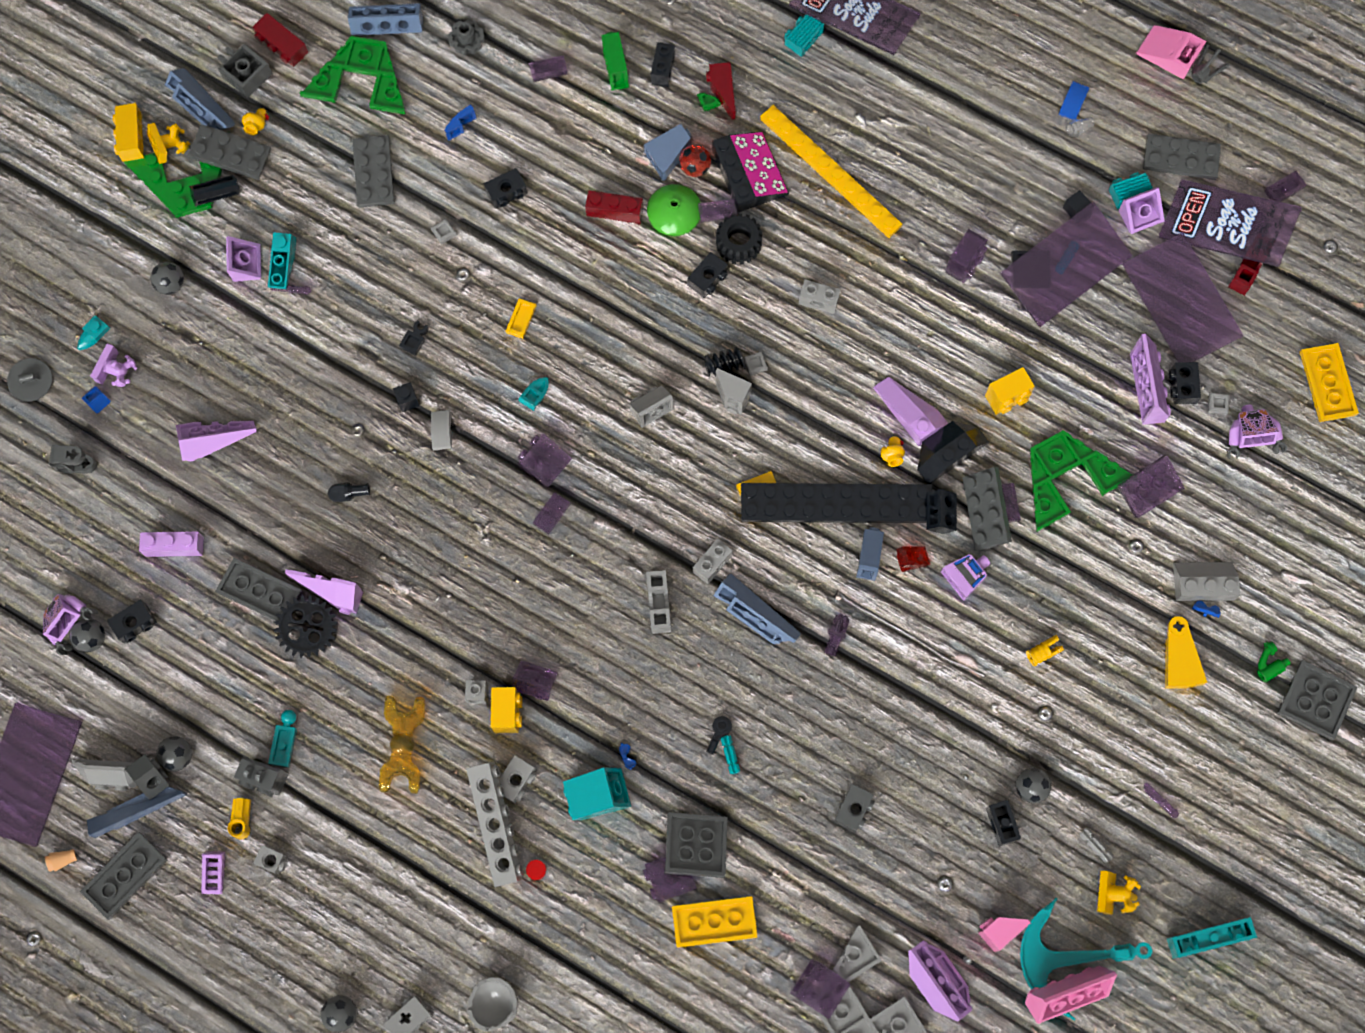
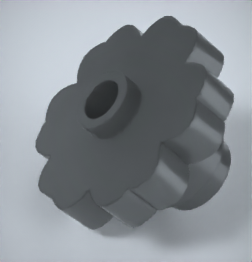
(466, 37)

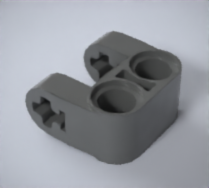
(68, 461)

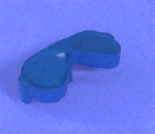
(1213, 610)
(628, 762)

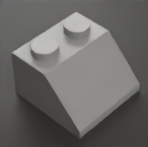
(733, 391)
(651, 406)

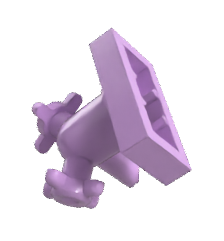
(108, 365)

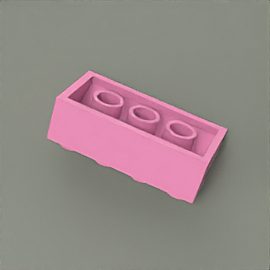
(1070, 993)

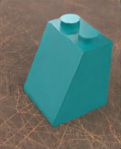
(596, 793)

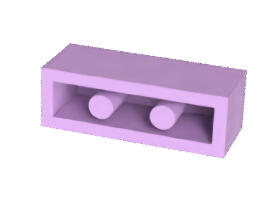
(171, 544)

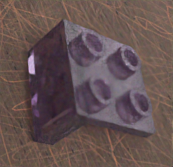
(820, 988)

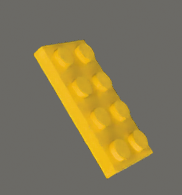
(1329, 382)
(714, 922)

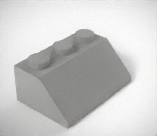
(1206, 581)

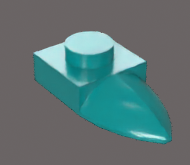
(92, 333)
(534, 393)

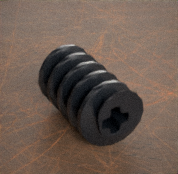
(724, 361)

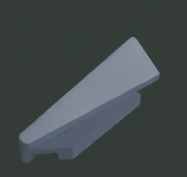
(197, 100)
(754, 611)
(131, 811)

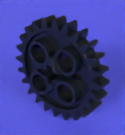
(308, 609)

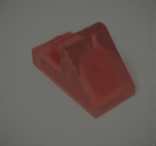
(912, 557)

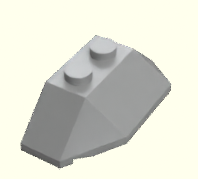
(105, 774)

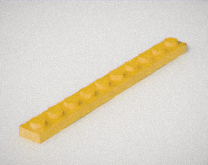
(831, 171)

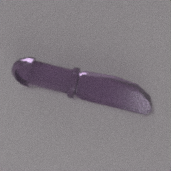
(295, 289)
(1155, 796)

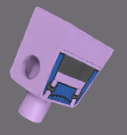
(966, 574)

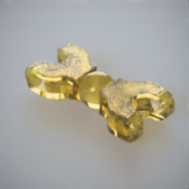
(402, 744)

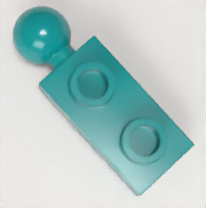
(283, 740)

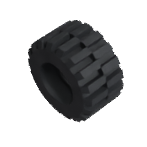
(742, 225)

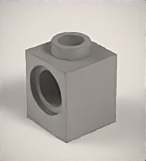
(476, 692)
(263, 856)

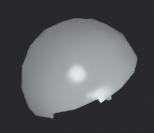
(492, 1004)

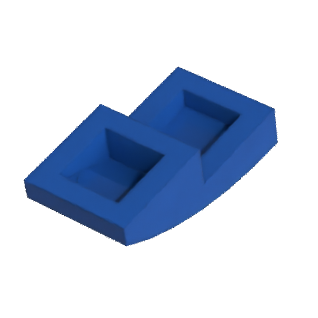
(1073, 101)
(455, 126)

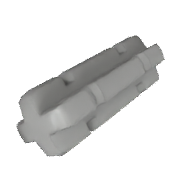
(1096, 845)

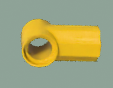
(240, 816)

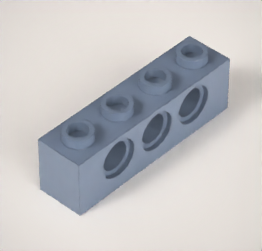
(385, 19)

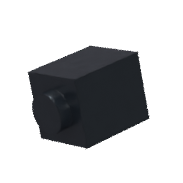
(1075, 203)
(406, 397)

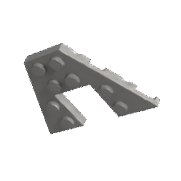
(849, 1014)

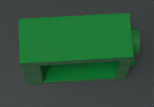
(615, 61)

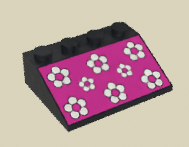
(749, 169)

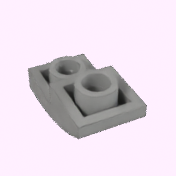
(441, 430)

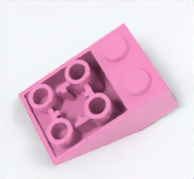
(1171, 49)

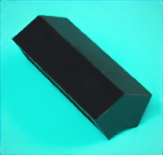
(214, 190)

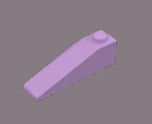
(912, 412)
(201, 440)
(337, 592)

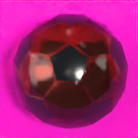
(695, 160)

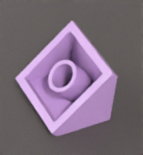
(1142, 210)
(243, 259)

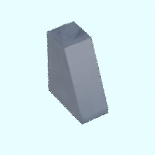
(666, 149)
(870, 554)

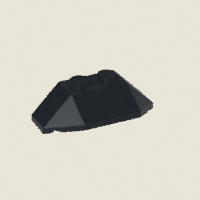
(948, 449)

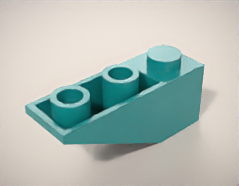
(281, 260)

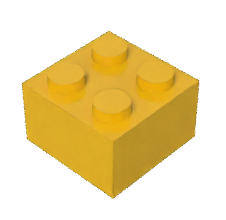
(1009, 391)
(505, 710)

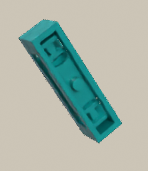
(1211, 938)

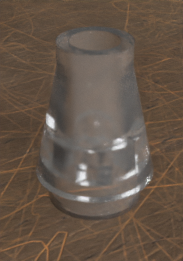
(1079, 126)

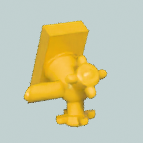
(162, 142)
(1112, 893)

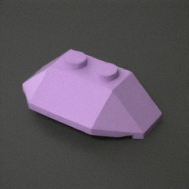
(939, 981)

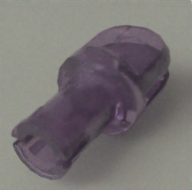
(836, 633)

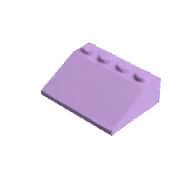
(1149, 381)

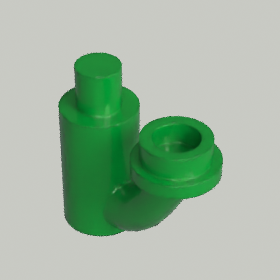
(1268, 672)

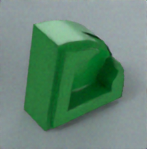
(708, 102)

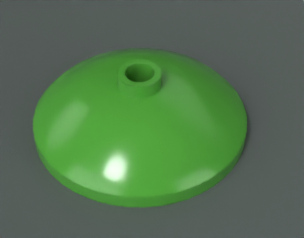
(673, 219)

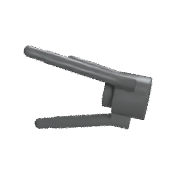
(1201, 73)

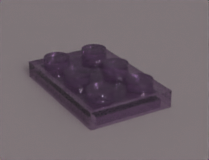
(1151, 486)

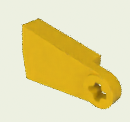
(1181, 658)

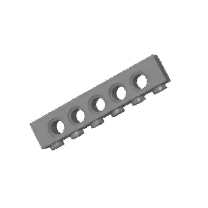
(500, 874)

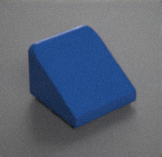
(96, 400)

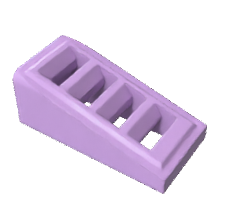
(220, 872)

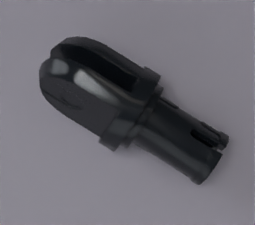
(346, 492)

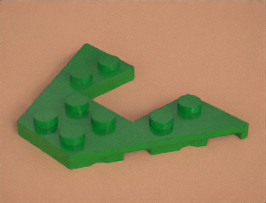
(360, 57)
(175, 194)
(1058, 456)

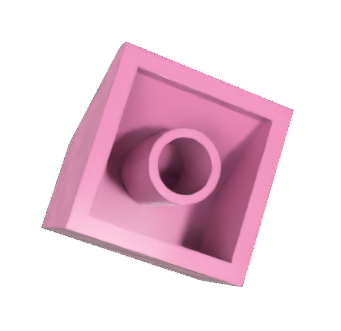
(1001, 931)

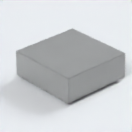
(443, 231)
(755, 363)
(1218, 403)

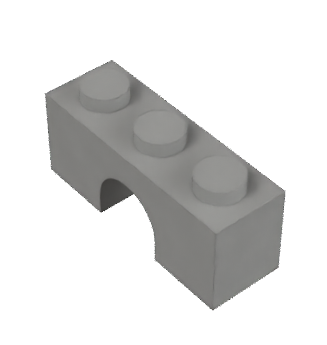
(658, 602)

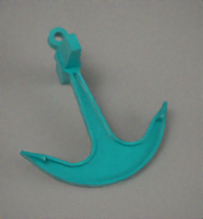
(1039, 961)

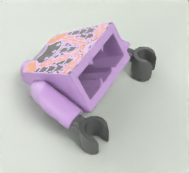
(1255, 429)
(60, 618)

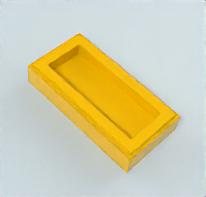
(521, 318)

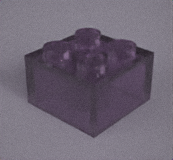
(967, 256)

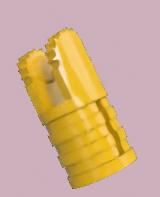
(1042, 652)

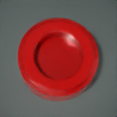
(536, 870)

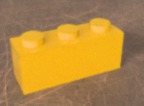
(128, 132)

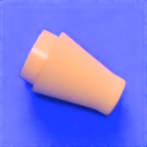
(60, 859)

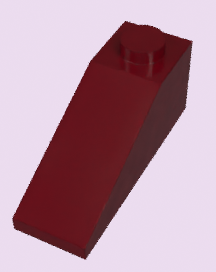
(722, 86)

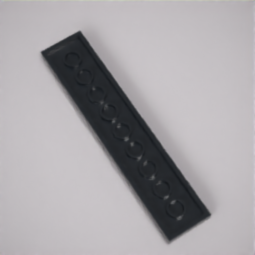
(834, 503)

